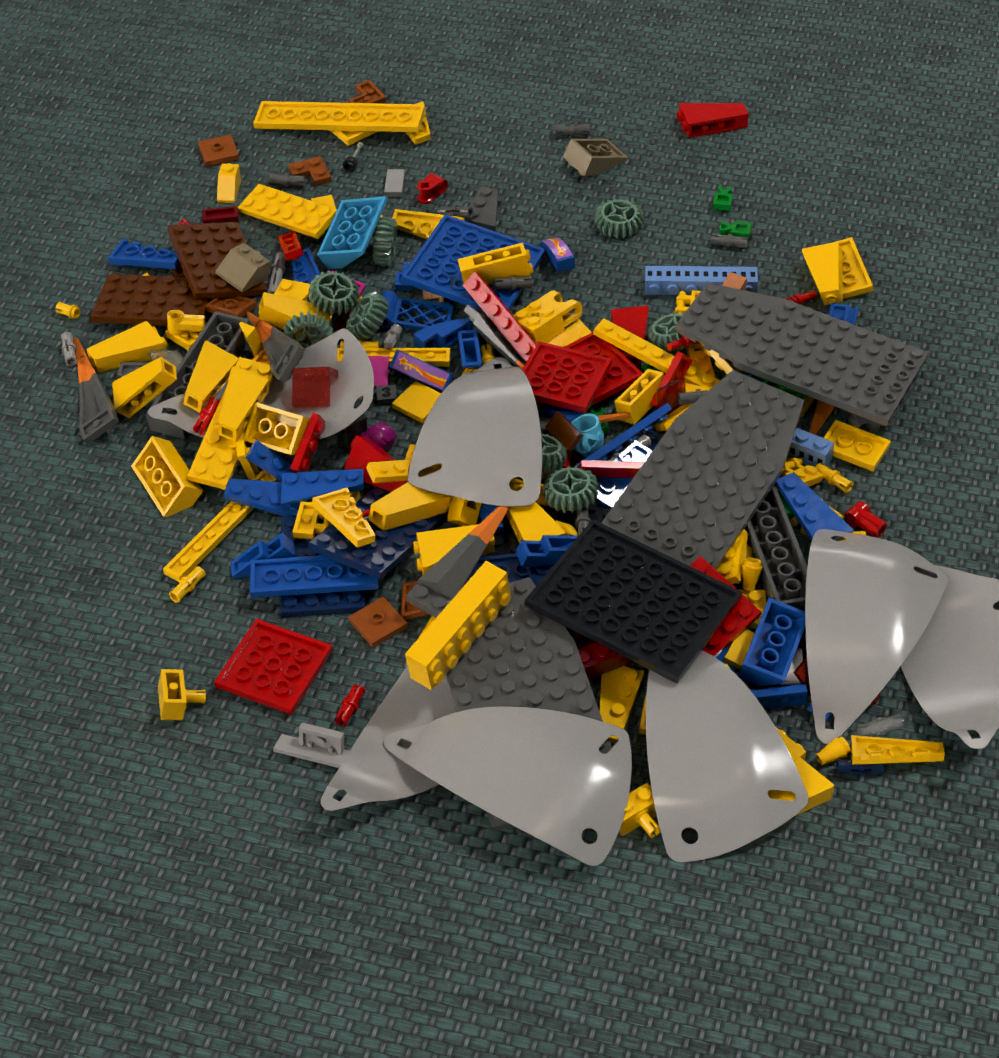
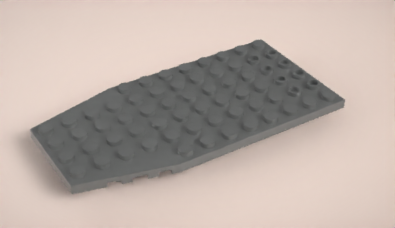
(805, 350)
(710, 471)
(523, 663)

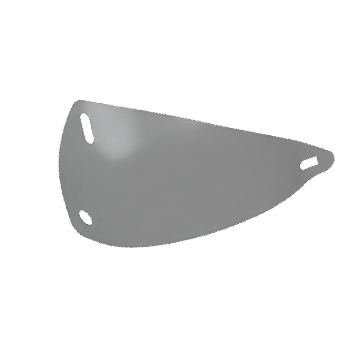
(353, 381)
(483, 436)
(861, 620)

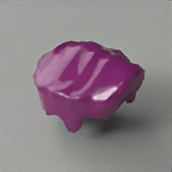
(382, 435)

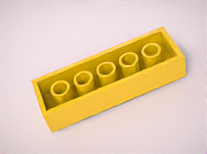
(458, 625)

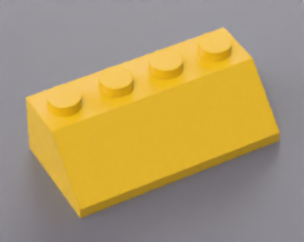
(165, 477)

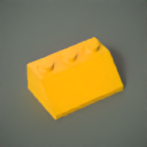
(276, 428)

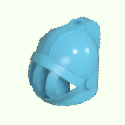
(593, 435)

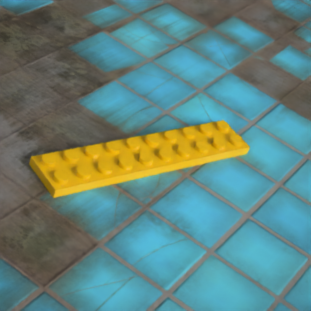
(340, 116)

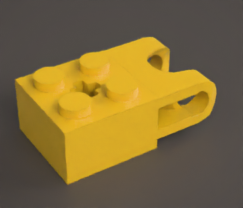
(548, 317)

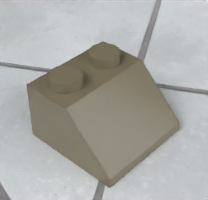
(243, 267)

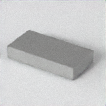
(394, 183)

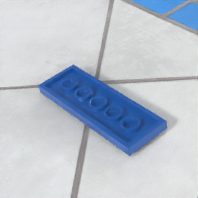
(305, 576)

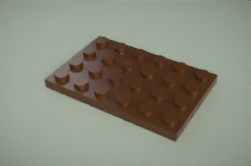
(201, 252)
(144, 298)

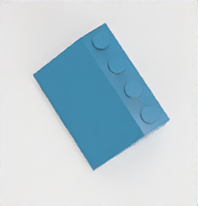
(350, 231)

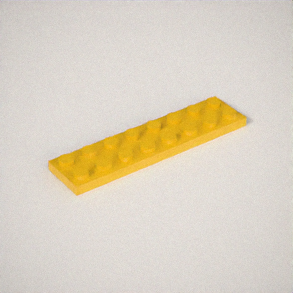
(218, 455)

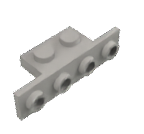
(316, 745)

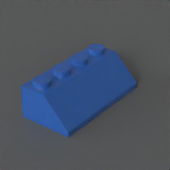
(773, 644)

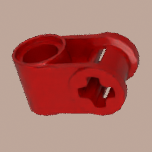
(431, 188)

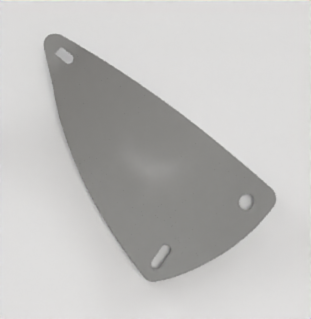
(957, 658)
(715, 762)
(530, 771)
(380, 772)

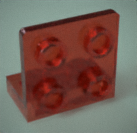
(312, 386)

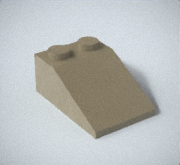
(593, 156)

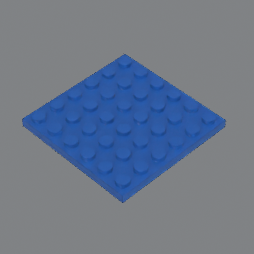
(437, 263)

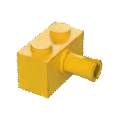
(174, 695)
(640, 812)

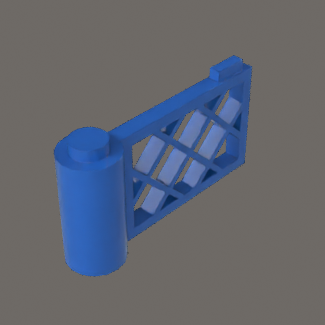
(397, 311)

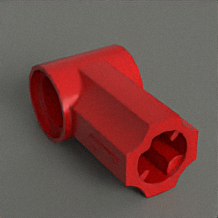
(861, 516)

